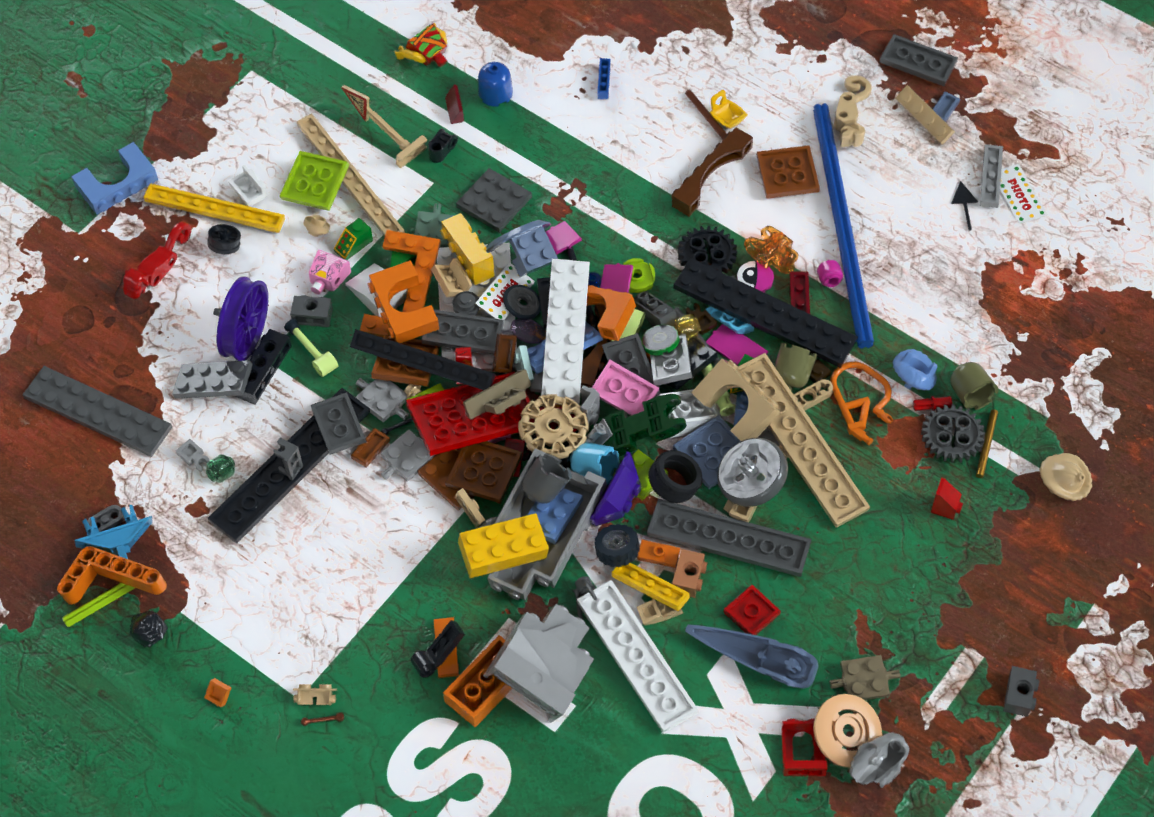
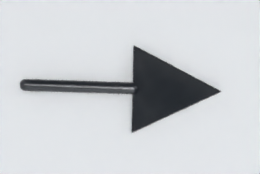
(963, 197)

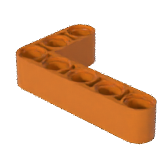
(96, 561)

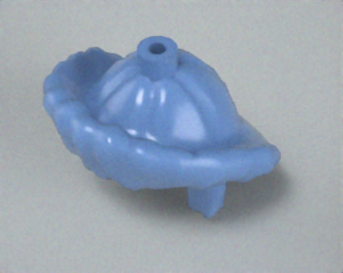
(915, 369)

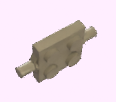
(865, 678)

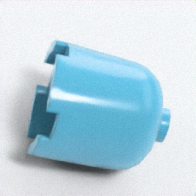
(595, 459)

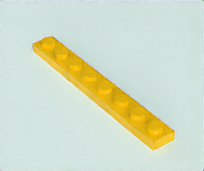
(214, 208)

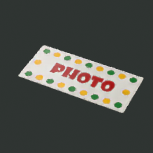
(1020, 195)
(492, 298)

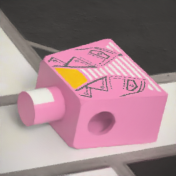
(328, 272)

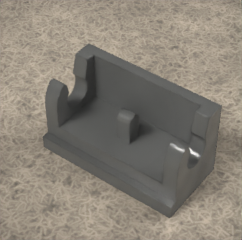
(290, 457)

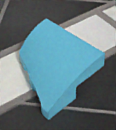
(734, 324)

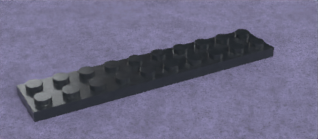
(765, 312)
(268, 485)

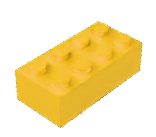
(503, 545)

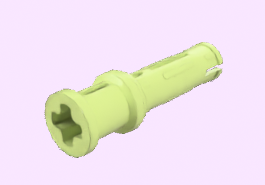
(724, 403)

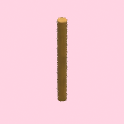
(987, 443)

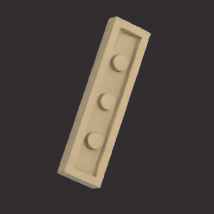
(925, 114)

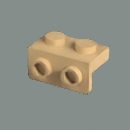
(452, 278)

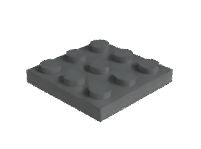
(494, 200)

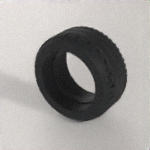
(665, 486)

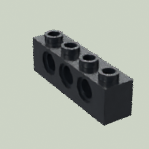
(279, 345)

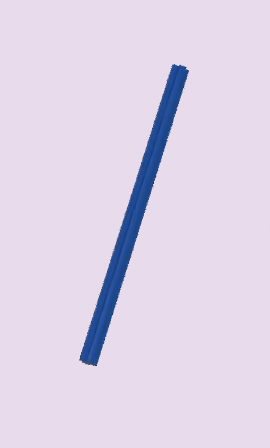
(843, 227)

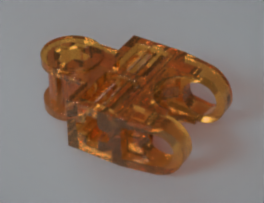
(773, 250)

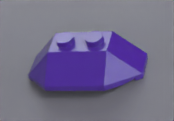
(618, 494)

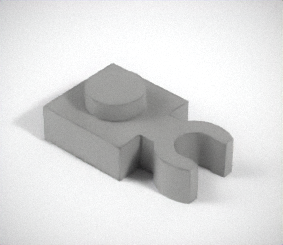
(192, 453)

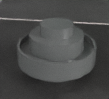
(466, 303)

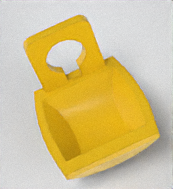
(727, 112)

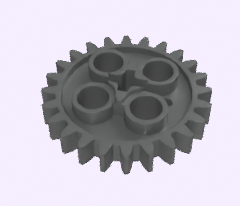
(934, 432)

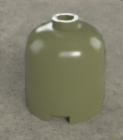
(794, 365)
(973, 385)

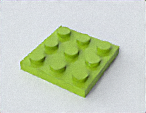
(314, 180)

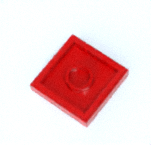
(751, 611)

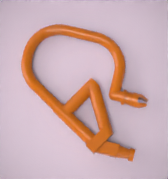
(856, 428)

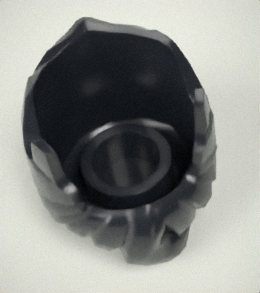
(147, 628)

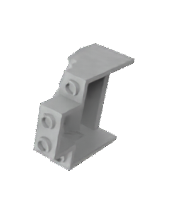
(544, 659)

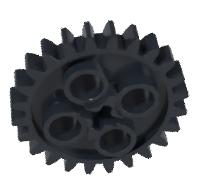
(723, 249)

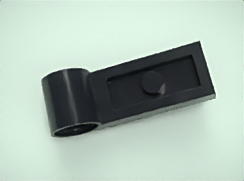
(428, 661)

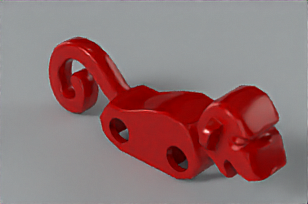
(156, 263)

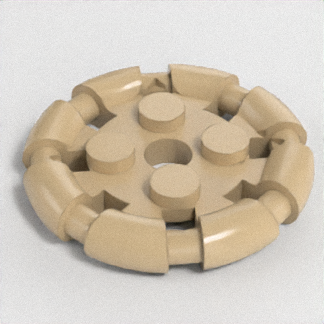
(550, 436)

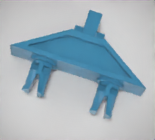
(117, 539)

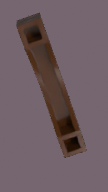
(732, 148)
(593, 363)

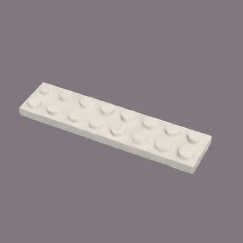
(565, 328)
(637, 657)

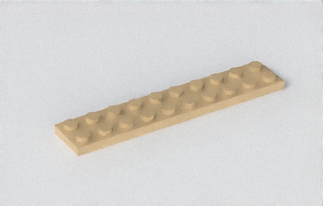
(806, 446)

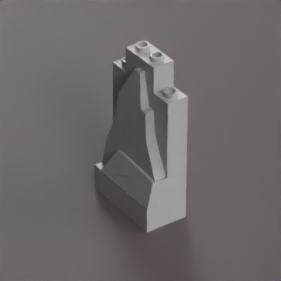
(520, 579)

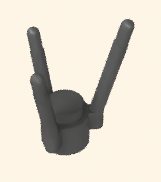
(583, 586)

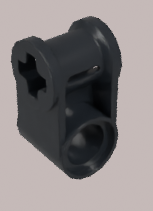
(441, 146)

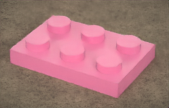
(624, 388)

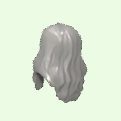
(879, 759)

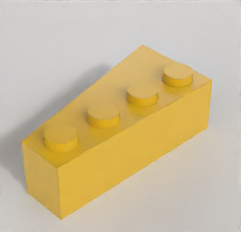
(467, 247)

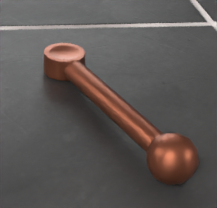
(339, 717)

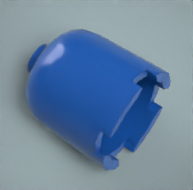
(495, 84)

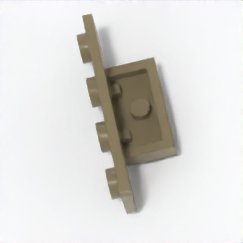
(499, 396)

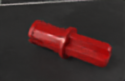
(932, 403)

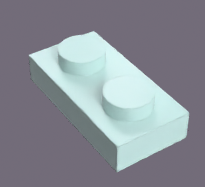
(522, 361)

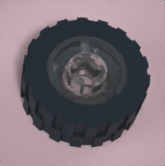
(617, 545)

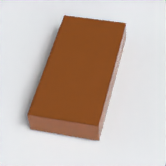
(367, 452)

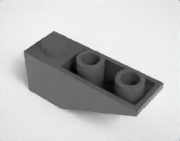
(655, 310)

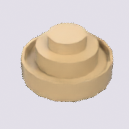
(316, 225)

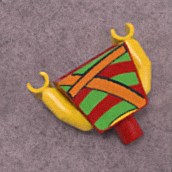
(426, 47)

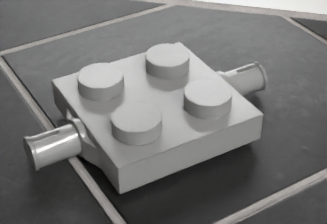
(382, 398)
(405, 456)

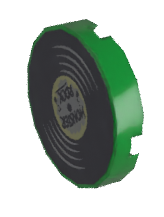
(660, 339)

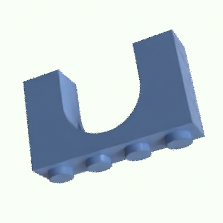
(103, 196)

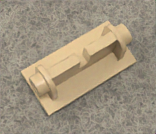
(323, 694)

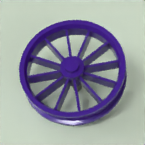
(242, 318)

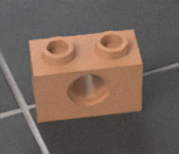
(690, 562)

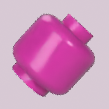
(830, 273)

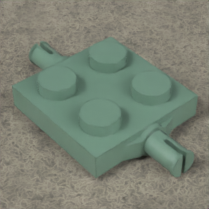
(429, 224)

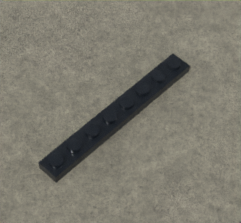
(422, 360)

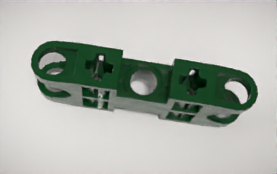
(651, 422)

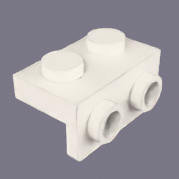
(248, 186)

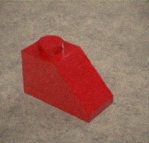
(947, 500)

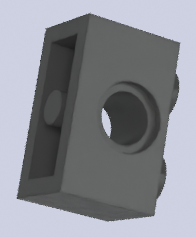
(303, 313)
(1016, 702)

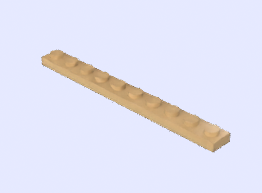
(352, 180)

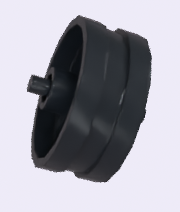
(223, 239)

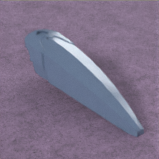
(768, 656)

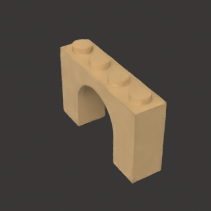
(760, 409)

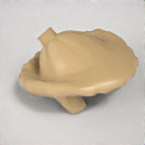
(1066, 476)

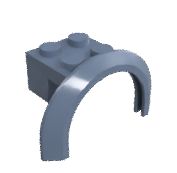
(530, 246)

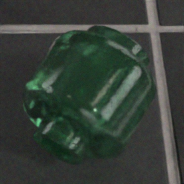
(220, 468)

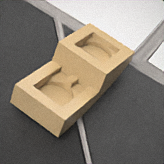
(655, 612)

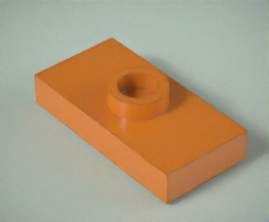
(659, 553)

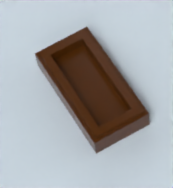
(504, 353)

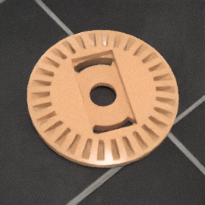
(830, 725)

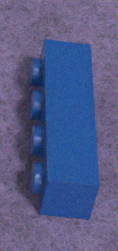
(604, 78)

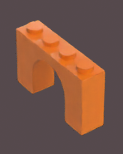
(617, 313)
(402, 325)

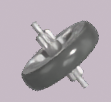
(755, 488)

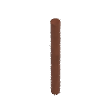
(706, 114)

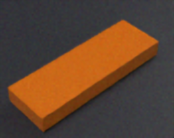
(450, 665)

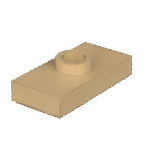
(470, 507)

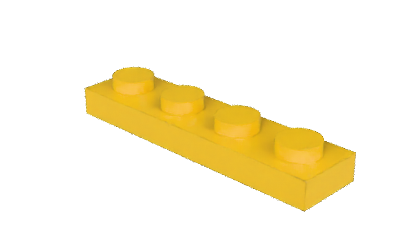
(651, 585)

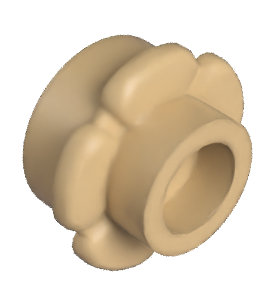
(412, 390)

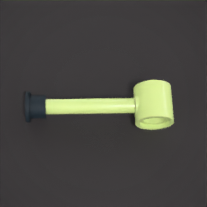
(324, 362)

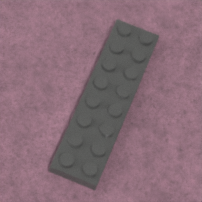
(97, 411)
(729, 537)

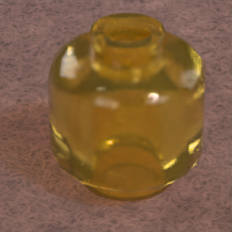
(687, 325)

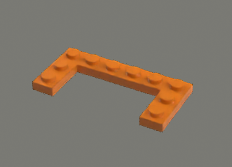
(427, 252)

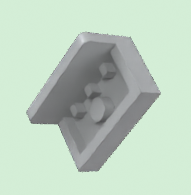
(590, 404)

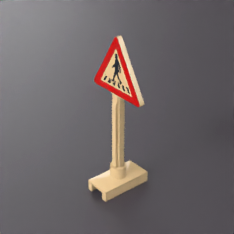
(409, 150)

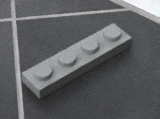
(991, 176)

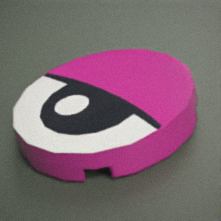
(756, 276)

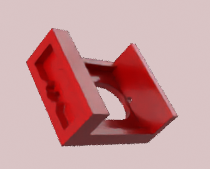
(800, 767)

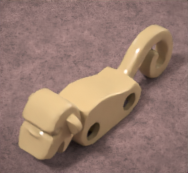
(847, 112)

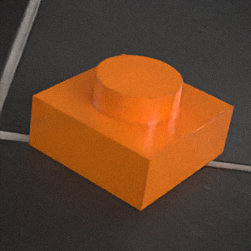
(217, 692)

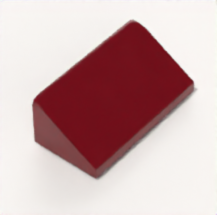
(454, 105)

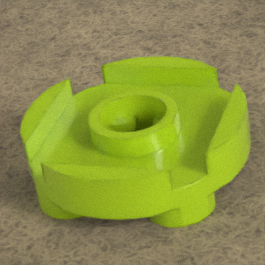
(647, 274)

